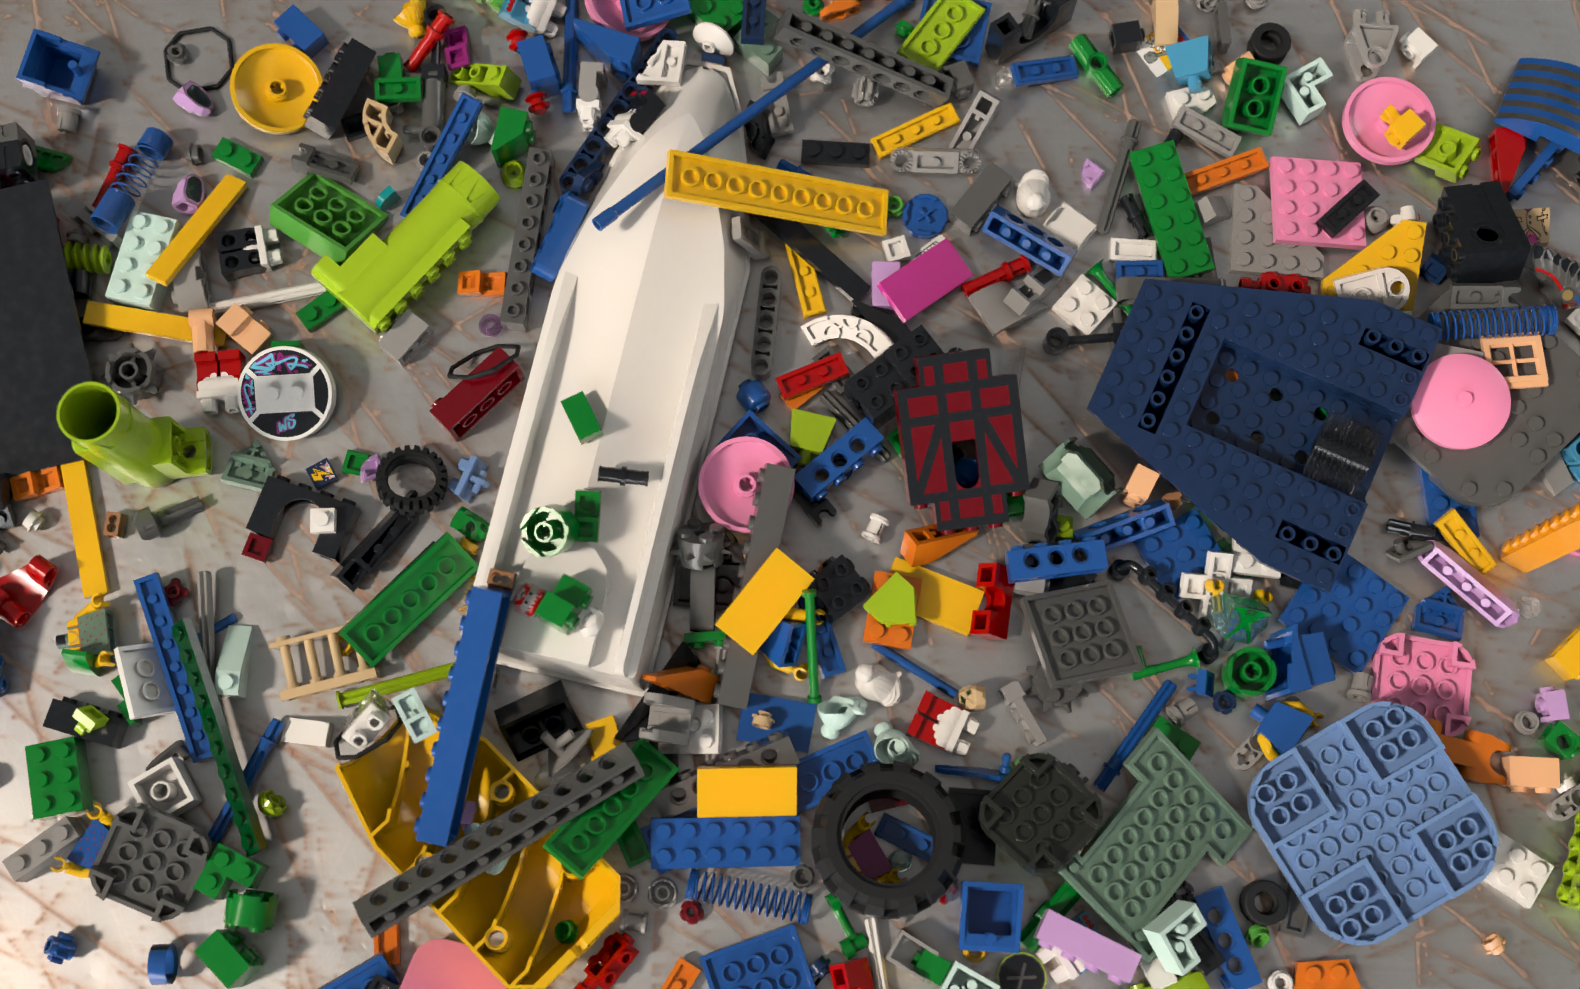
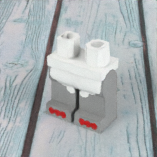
(591, 81)

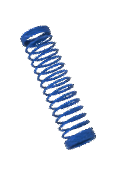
(1549, 310)
(692, 887)

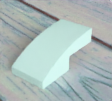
(414, 715)

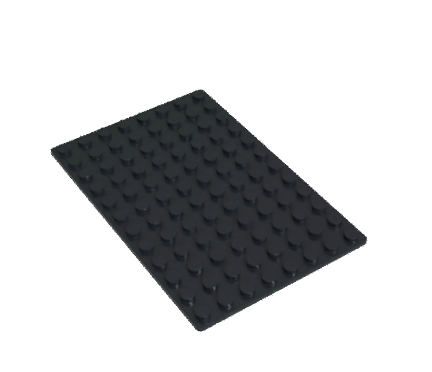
(39, 332)

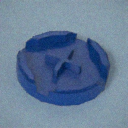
(925, 216)

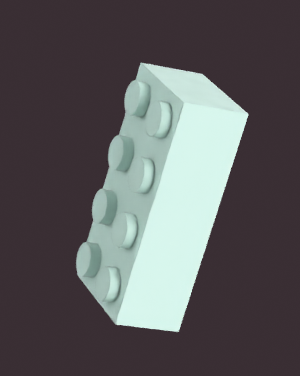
(142, 244)

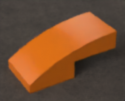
(482, 284)
(36, 484)

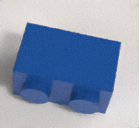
(300, 32)

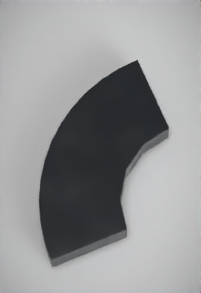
(758, 134)

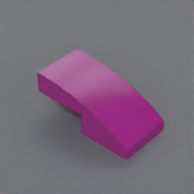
(458, 48)

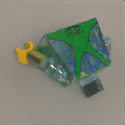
(1237, 616)

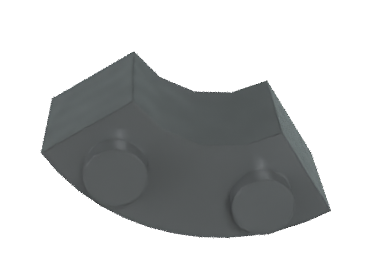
(1041, 512)

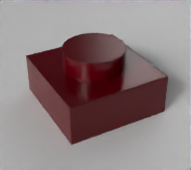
(258, 547)

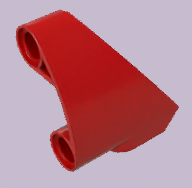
(25, 590)

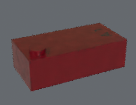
(476, 397)

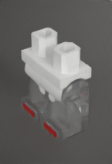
(366, 720)

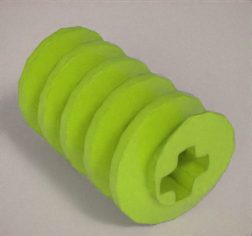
(88, 259)

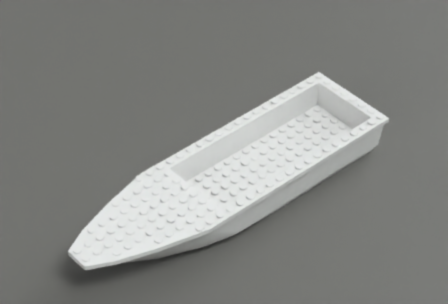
(648, 337)

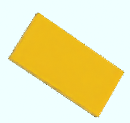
(942, 598)
(764, 601)
(746, 791)

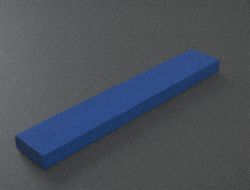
(446, 149)

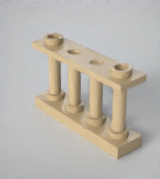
(317, 683)

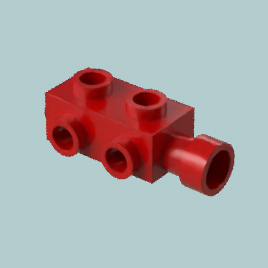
(1284, 283)
(611, 962)

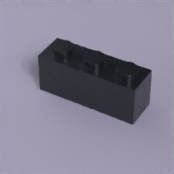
(60, 719)

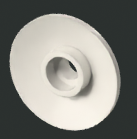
(713, 39)

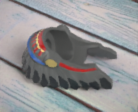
(1557, 276)

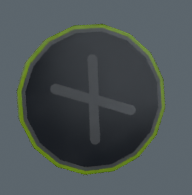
(1021, 972)

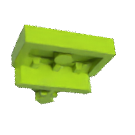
(894, 602)

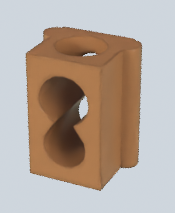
(1173, 499)
(120, 525)
(504, 574)

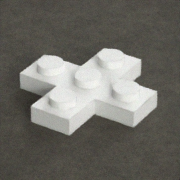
(1217, 567)

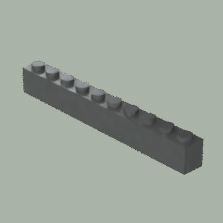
(765, 536)

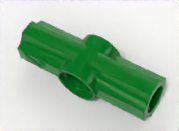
(1088, 55)
(1061, 903)

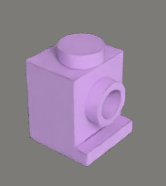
(1551, 705)

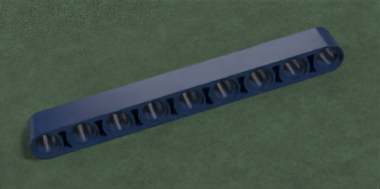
(619, 103)

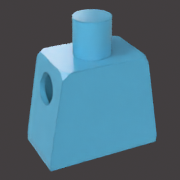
(1191, 62)

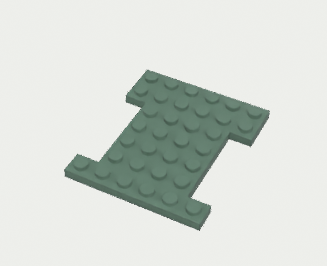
(1153, 840)

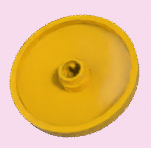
(274, 87)

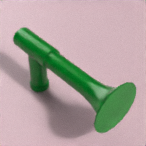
(1098, 271)
(1147, 671)

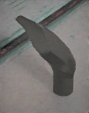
(176, 747)

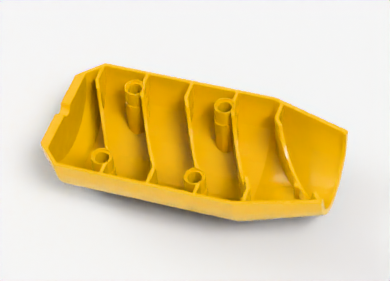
(519, 901)

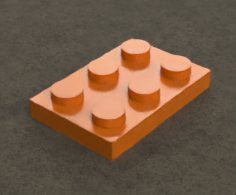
(897, 635)

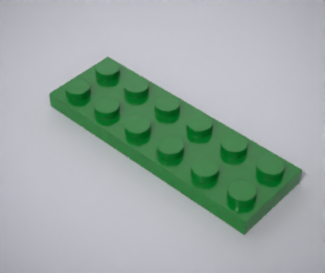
(1171, 210)
(409, 599)
(592, 833)

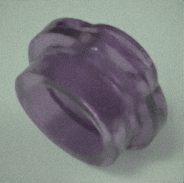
(493, 331)

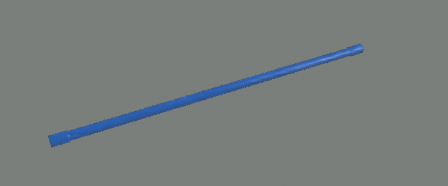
(612, 213)

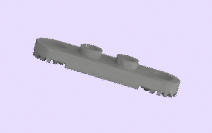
(935, 160)

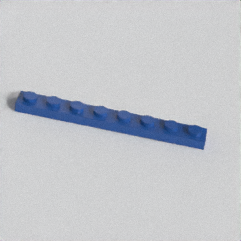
(159, 621)

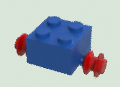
(539, 68)

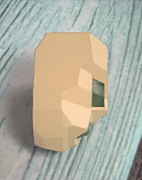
(972, 698)

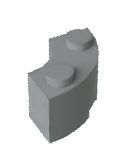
(191, 284)

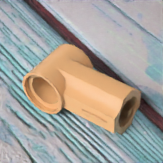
(202, 324)

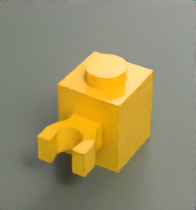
(1402, 127)

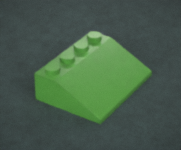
(326, 217)

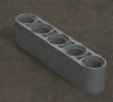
(1128, 287)
(766, 312)

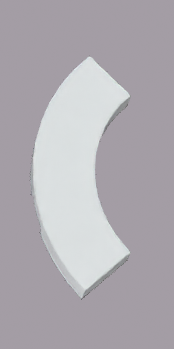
(850, 328)

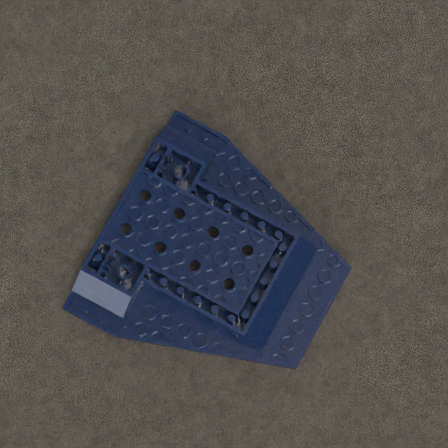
(1308, 347)

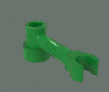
(853, 941)

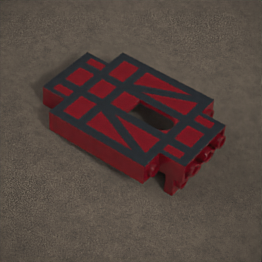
(960, 402)

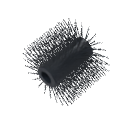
(1342, 452)

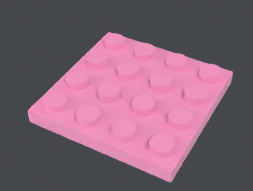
(1304, 192)

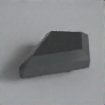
(1406, 550)

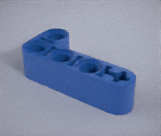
(568, 216)

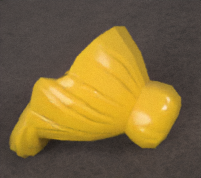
(412, 18)

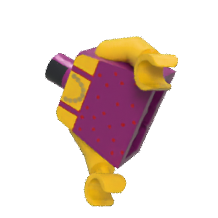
(866, 853)

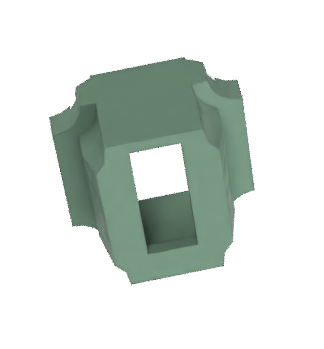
(1081, 476)

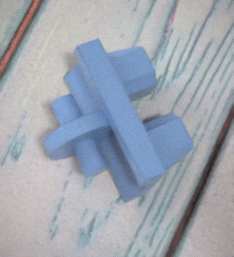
(471, 479)

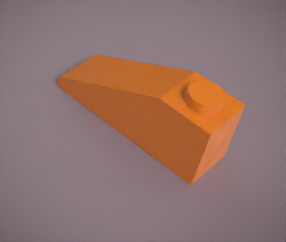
(927, 545)
(686, 681)

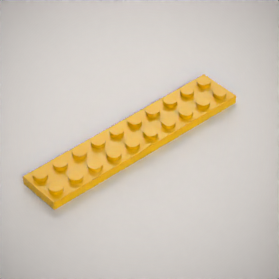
(775, 193)

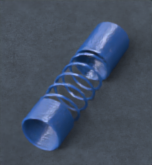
(117, 204)

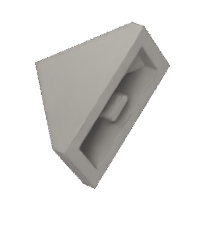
(1212, 210)

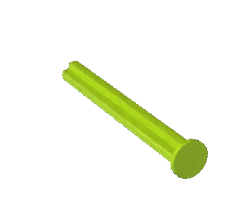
(394, 685)

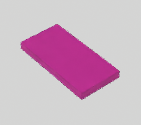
(924, 280)

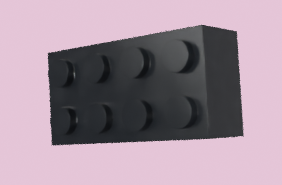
(341, 85)

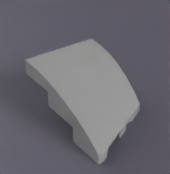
(995, 313)

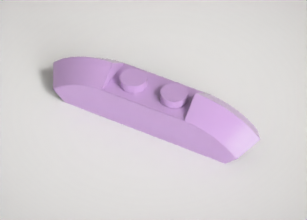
(1470, 585)

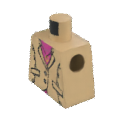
(1535, 224)

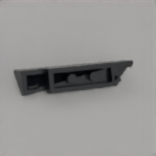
(375, 547)
(640, 715)

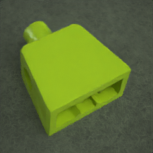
(810, 434)

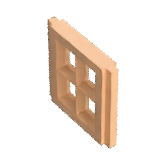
(1518, 381)

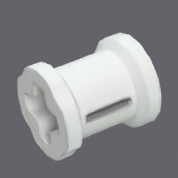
(875, 528)

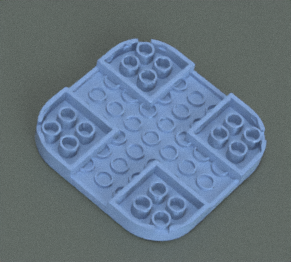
(1372, 823)

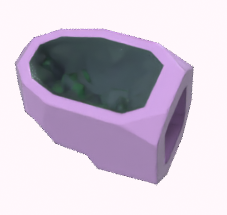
(194, 99)
(188, 194)

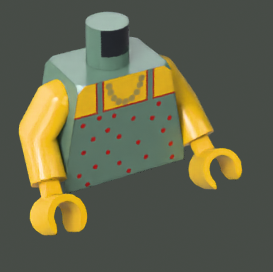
(92, 631)

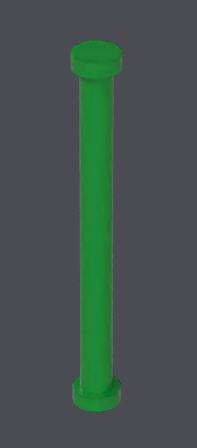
(809, 595)

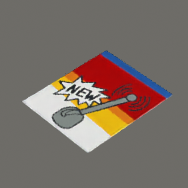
(1156, 56)

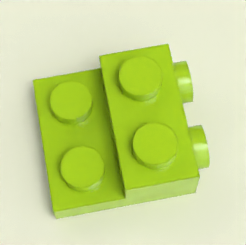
(1450, 153)

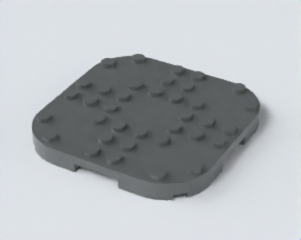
(1536, 430)

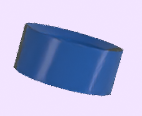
(162, 964)

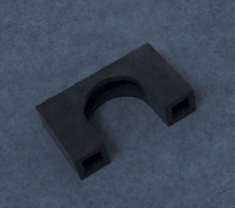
(1004, 33)
(280, 496)

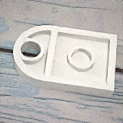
(1374, 285)

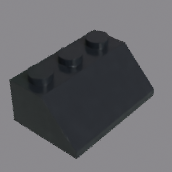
(532, 715)

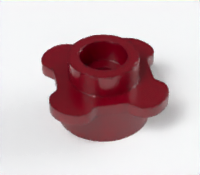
(180, 595)

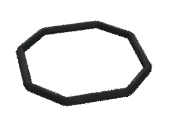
(198, 30)
(468, 377)
(353, 757)

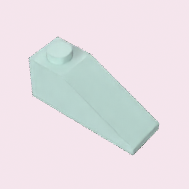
(234, 663)

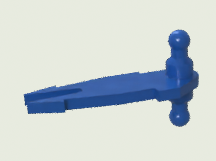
(977, 772)

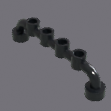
(1182, 610)

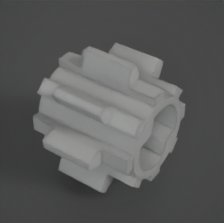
(865, 92)

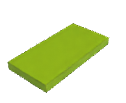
(941, 32)

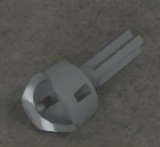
(149, 523)

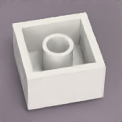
(166, 787)

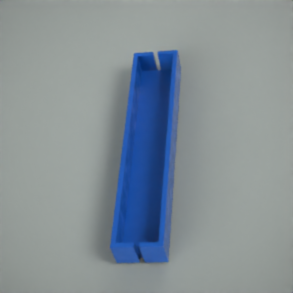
(463, 715)

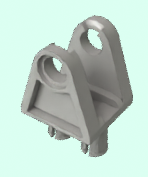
(1369, 43)
(669, 719)

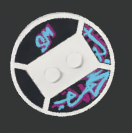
(286, 393)

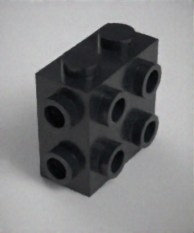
(838, 588)

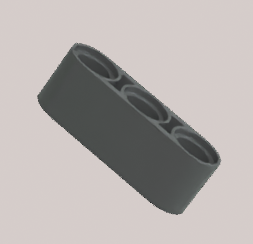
(703, 599)

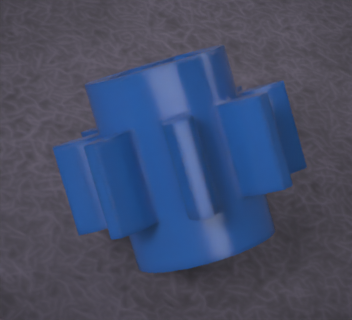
(60, 947)

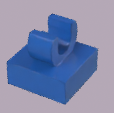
(1204, 685)

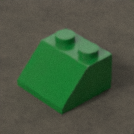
(512, 135)

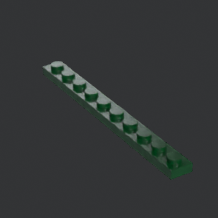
(219, 737)

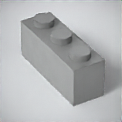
(39, 852)

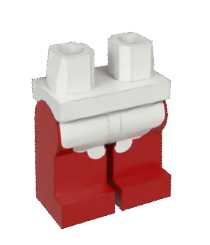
(219, 379)
(946, 732)

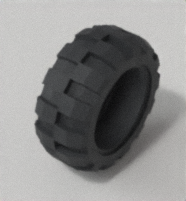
(901, 783)

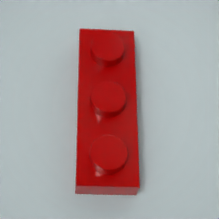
(812, 376)

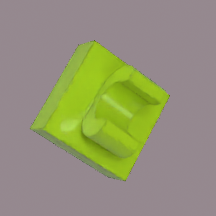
(89, 719)

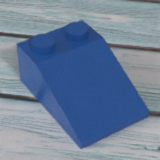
(613, 48)
(753, 426)

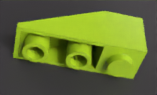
(488, 79)

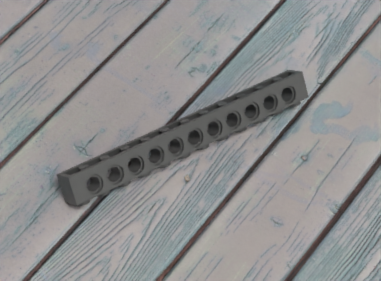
(497, 840)

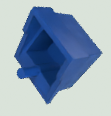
(57, 67)
(1299, 661)
(990, 916)

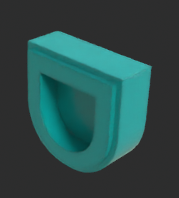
(387, 198)

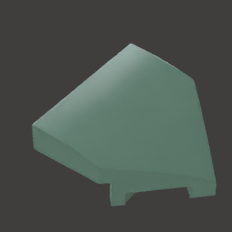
(248, 468)

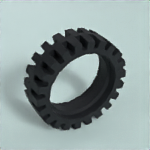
(412, 456)

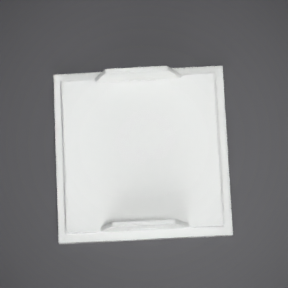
(1069, 226)

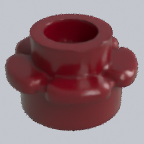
(686, 916)

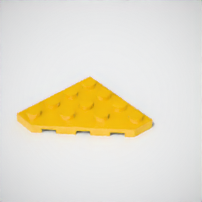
(1397, 248)

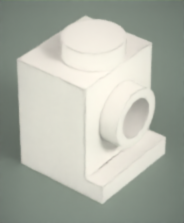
(1417, 46)

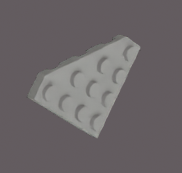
(1252, 240)

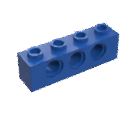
(1029, 240)
(861, 433)
(1129, 525)
(1019, 571)
(1247, 972)

